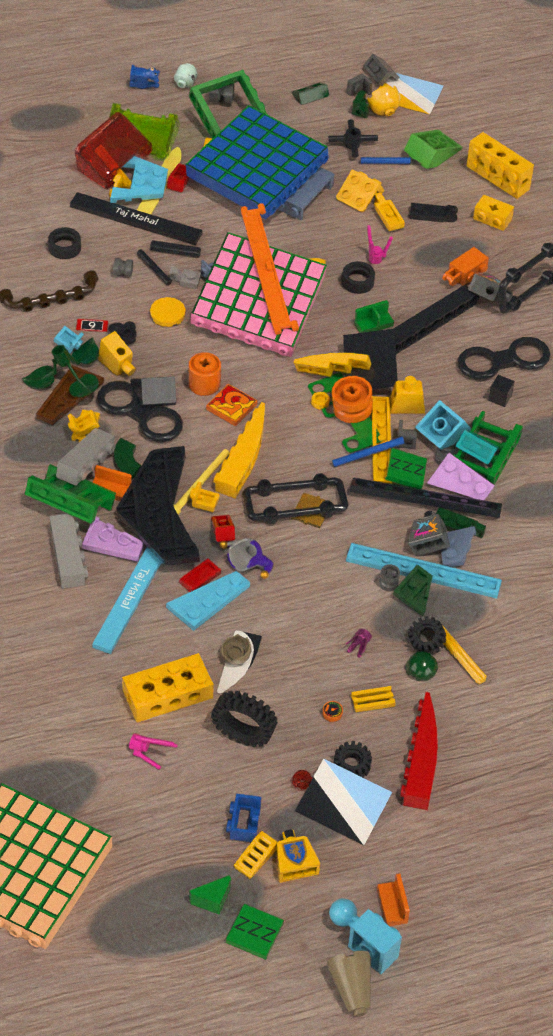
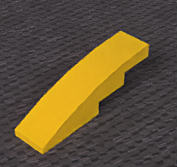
(327, 363)

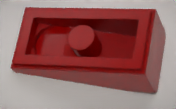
(223, 528)

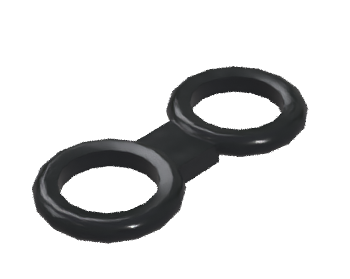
(504, 358)
(138, 413)

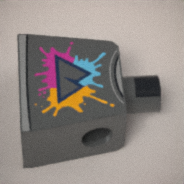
(488, 286)
(428, 534)

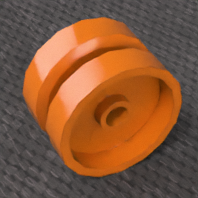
(352, 399)

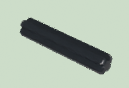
(175, 248)

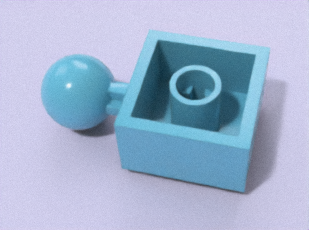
(368, 933)

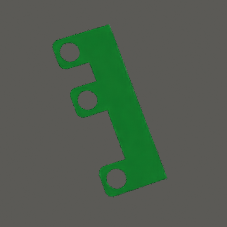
(362, 428)

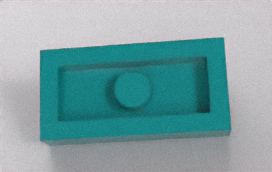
(476, 446)

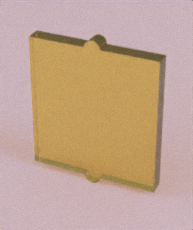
(309, 501)

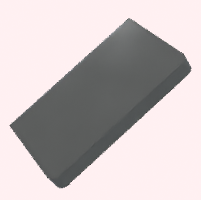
(379, 69)

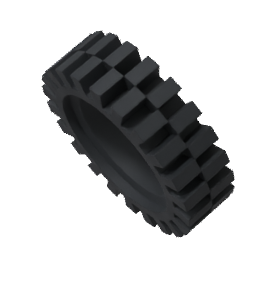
(247, 706)

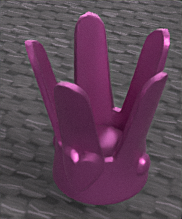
(361, 636)

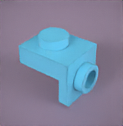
(69, 339)

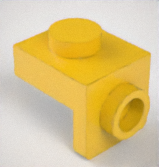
(83, 424)
(203, 498)

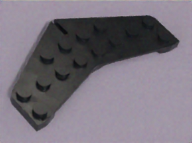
(150, 507)

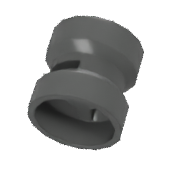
(121, 266)
(389, 577)

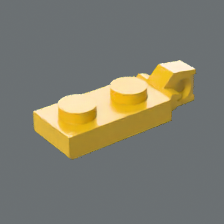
(388, 213)

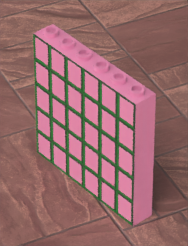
(235, 301)

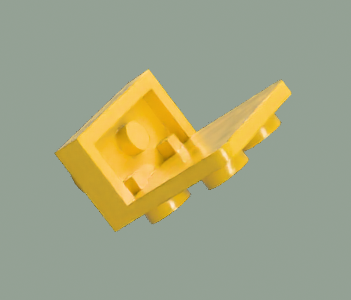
(358, 190)

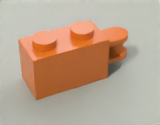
(465, 267)

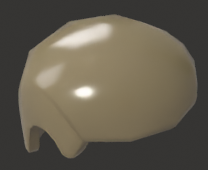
(236, 649)

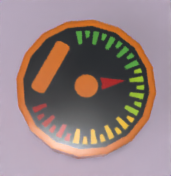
(332, 711)

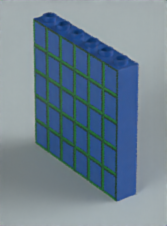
(257, 161)

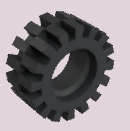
(420, 627)
(357, 752)

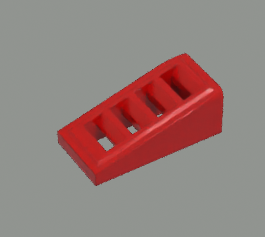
(178, 178)

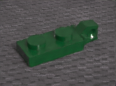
(455, 521)

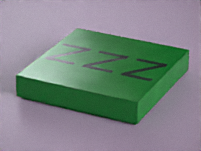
(406, 468)
(254, 931)

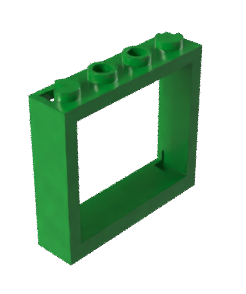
(202, 108)

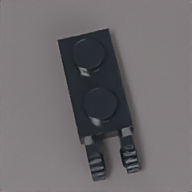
(433, 212)

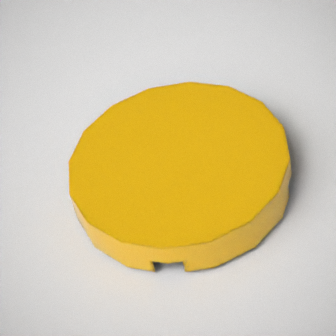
(167, 311)

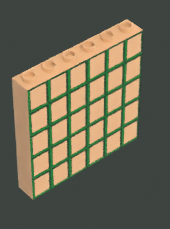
(43, 865)

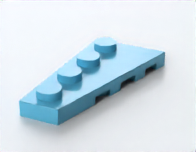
(207, 600)

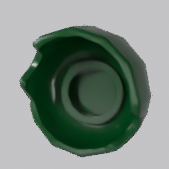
(421, 666)

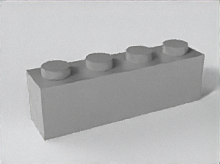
(85, 456)
(67, 550)

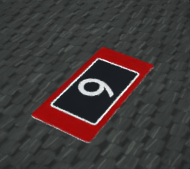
(92, 325)

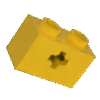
(493, 212)

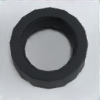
(64, 233)
(358, 287)

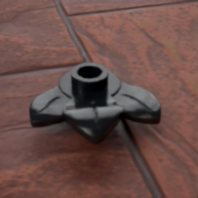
(126, 332)

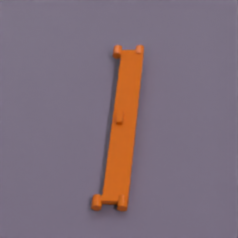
(266, 269)

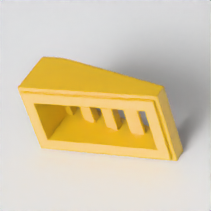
(264, 844)

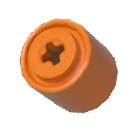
(204, 374)

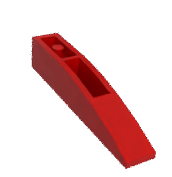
(423, 758)

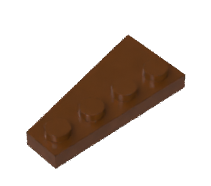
(60, 399)

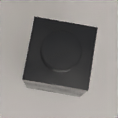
(501, 390)

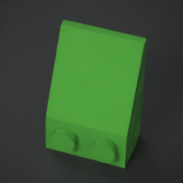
(431, 148)

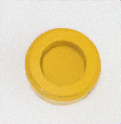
(320, 400)

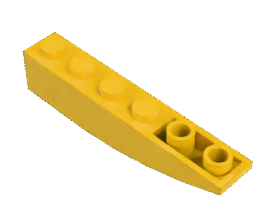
(242, 456)

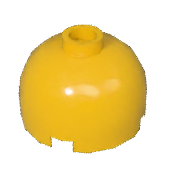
(384, 101)

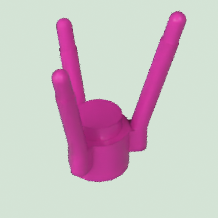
(375, 252)
(141, 743)

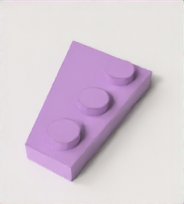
(460, 478)
(107, 540)

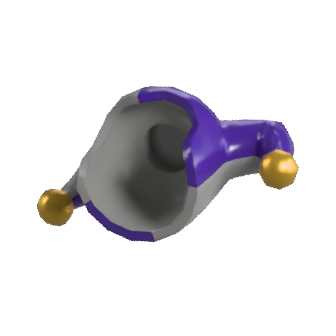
(247, 554)

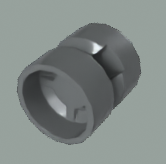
(225, 94)

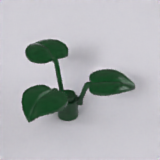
(85, 355)

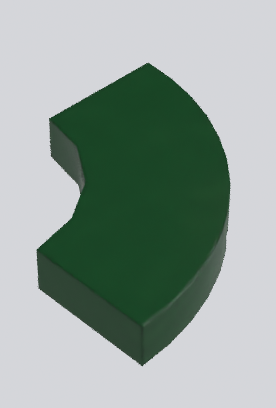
(124, 457)

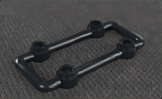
(514, 275)
(271, 515)

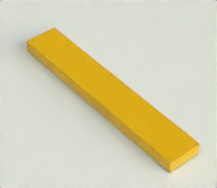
(381, 421)

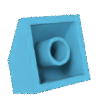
(442, 426)

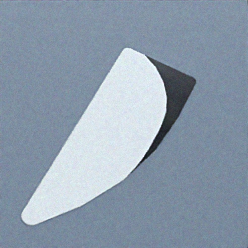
(233, 673)

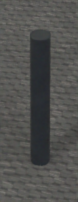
(154, 267)

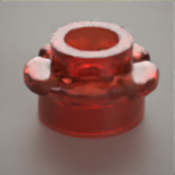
(301, 775)

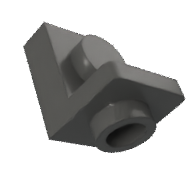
(359, 83)

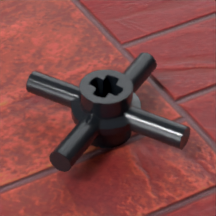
(352, 138)

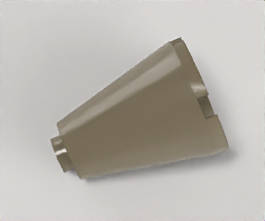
(353, 980)

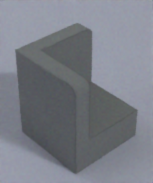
(408, 435)

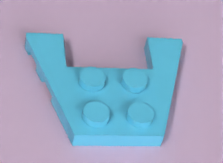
(147, 181)

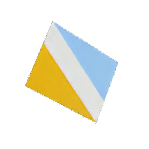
(415, 93)

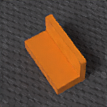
(112, 480)
(394, 902)

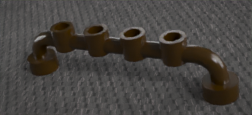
(44, 300)

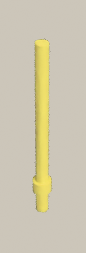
(204, 476)

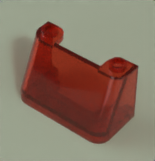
(109, 149)

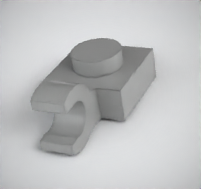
(186, 278)

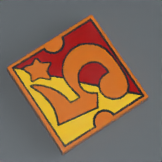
(231, 405)

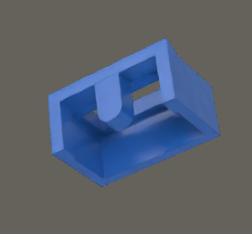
(248, 803)

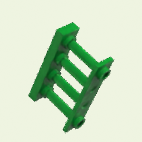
(505, 449)
(76, 500)

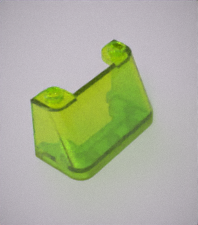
(157, 130)

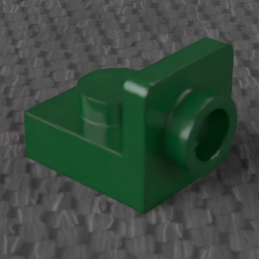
(360, 106)

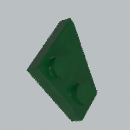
(415, 589)

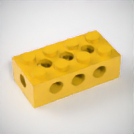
(500, 165)
(167, 687)

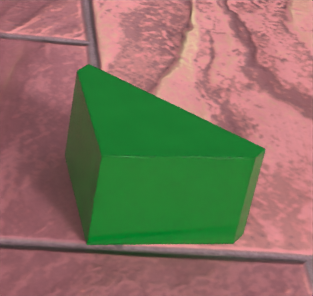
(211, 895)

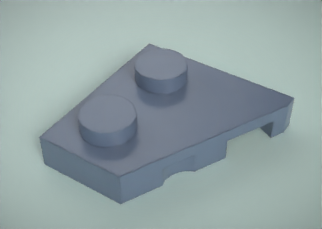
(459, 546)

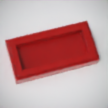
(200, 575)

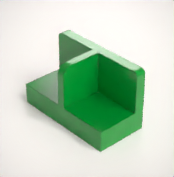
(373, 317)

